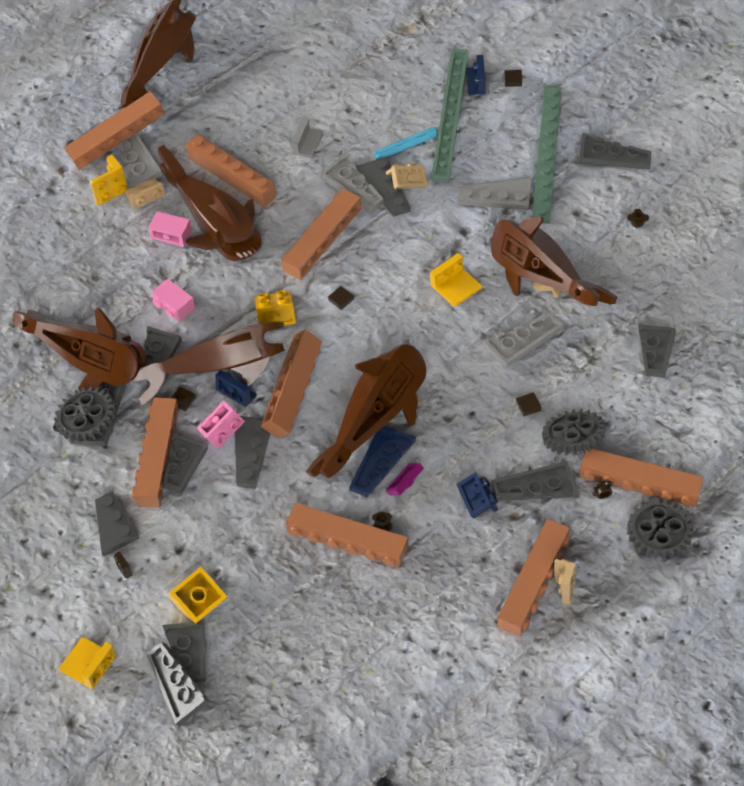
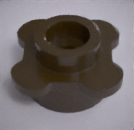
(637, 218)
(603, 489)
(382, 516)

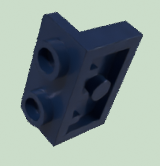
(476, 77)
(234, 388)
(477, 495)

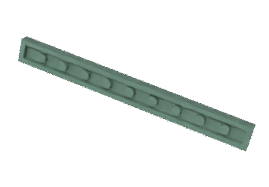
(450, 115)
(547, 153)

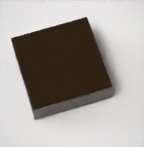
(513, 78)
(341, 297)
(184, 398)
(528, 404)
(122, 565)

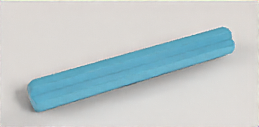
(406, 143)

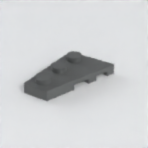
(160, 345)
(656, 348)
(183, 461)
(113, 524)
(188, 645)

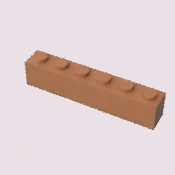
(114, 130)
(231, 170)
(321, 234)
(291, 384)
(155, 453)
(641, 477)
(347, 535)
(533, 578)

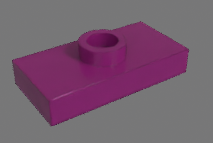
(404, 479)

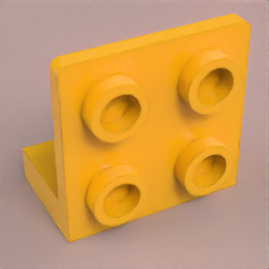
(109, 184)
(453, 281)
(275, 307)
(88, 662)

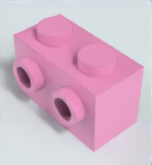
(170, 228)
(173, 300)
(220, 424)

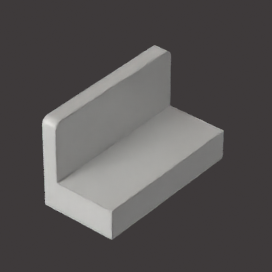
(305, 140)

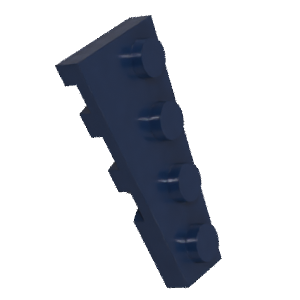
(382, 455)

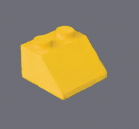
(197, 595)

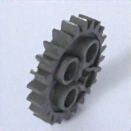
(96, 405)
(574, 432)
(645, 519)

